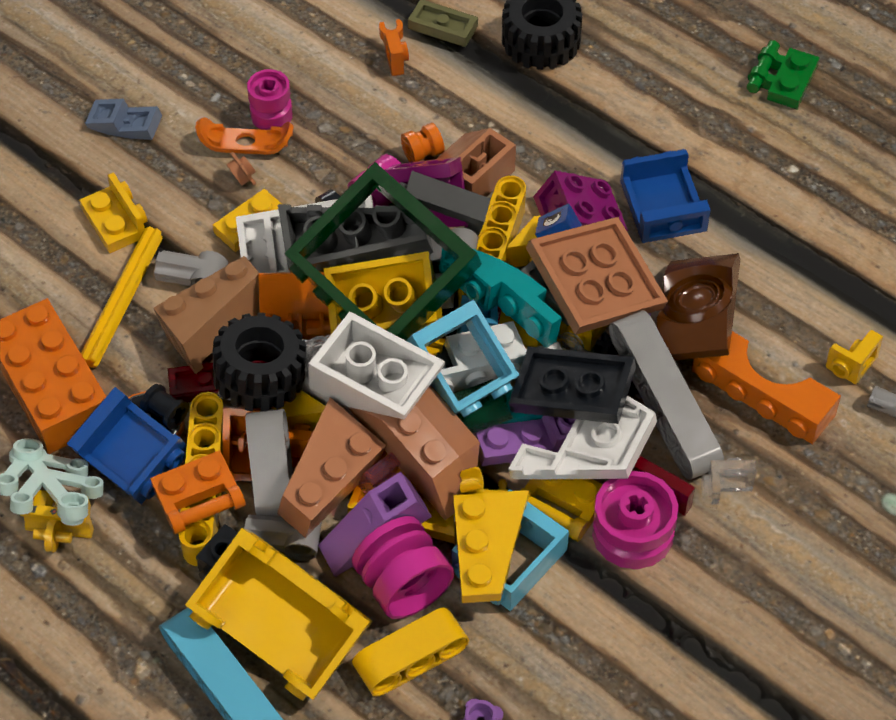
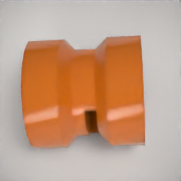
(422, 143)

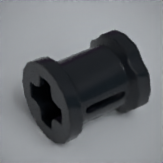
(164, 406)

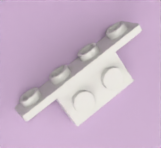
(470, 363)

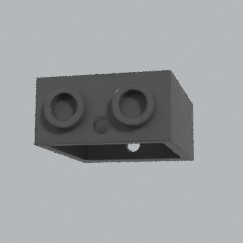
(449, 200)

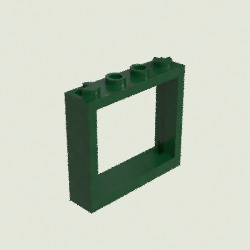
(433, 298)

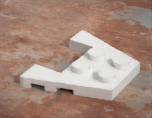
(591, 449)

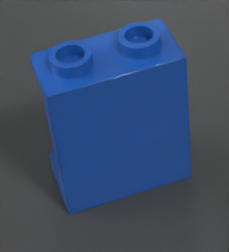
(663, 196)
(127, 445)

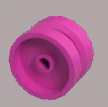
(635, 520)

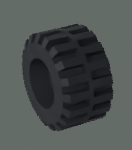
(541, 31)
(259, 383)

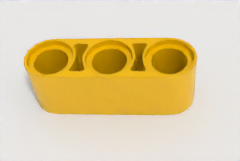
(410, 651)

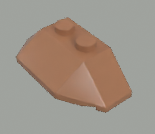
(430, 447)

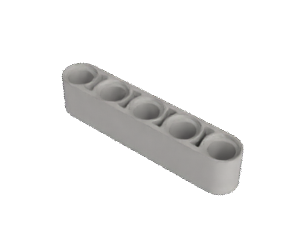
(666, 394)

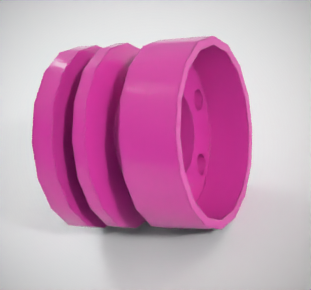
(402, 567)

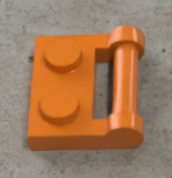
(193, 484)

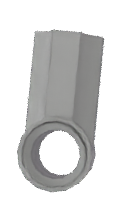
(186, 268)
(284, 537)

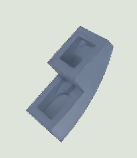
(119, 120)

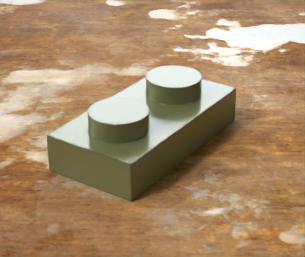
(443, 23)

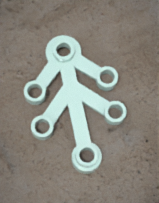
(30, 455)

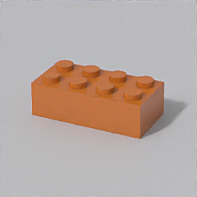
(47, 374)

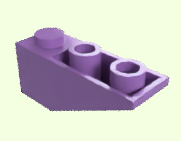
(384, 503)

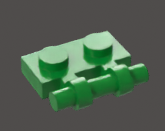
(792, 78)

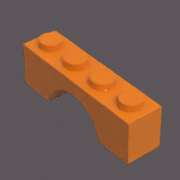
(799, 407)

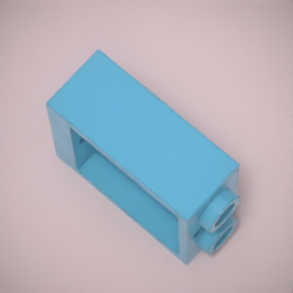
(488, 343)
(544, 533)

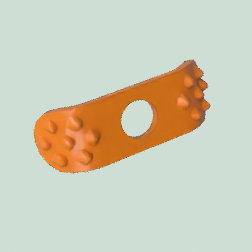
(225, 139)

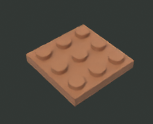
(596, 274)

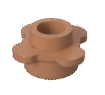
(241, 169)

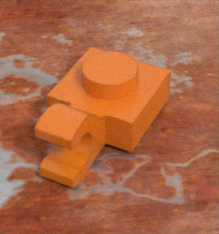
(395, 49)

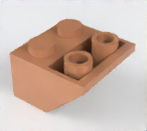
(484, 159)

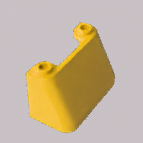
(278, 613)

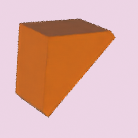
(235, 442)

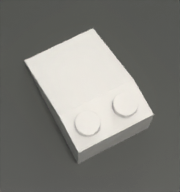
(372, 369)

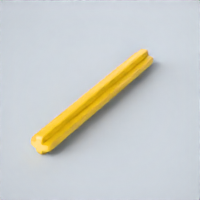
(121, 296)

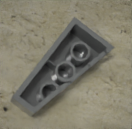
(361, 238)

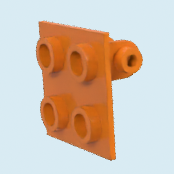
(294, 301)

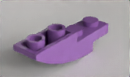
(501, 442)

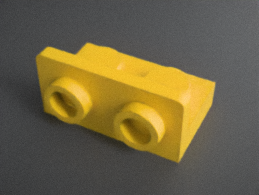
(114, 215)

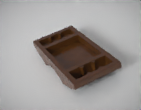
(699, 306)

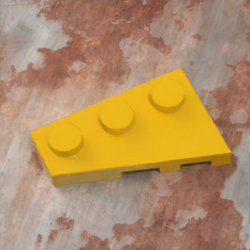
(486, 541)

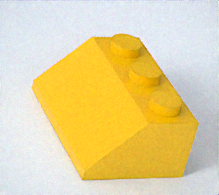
(383, 287)

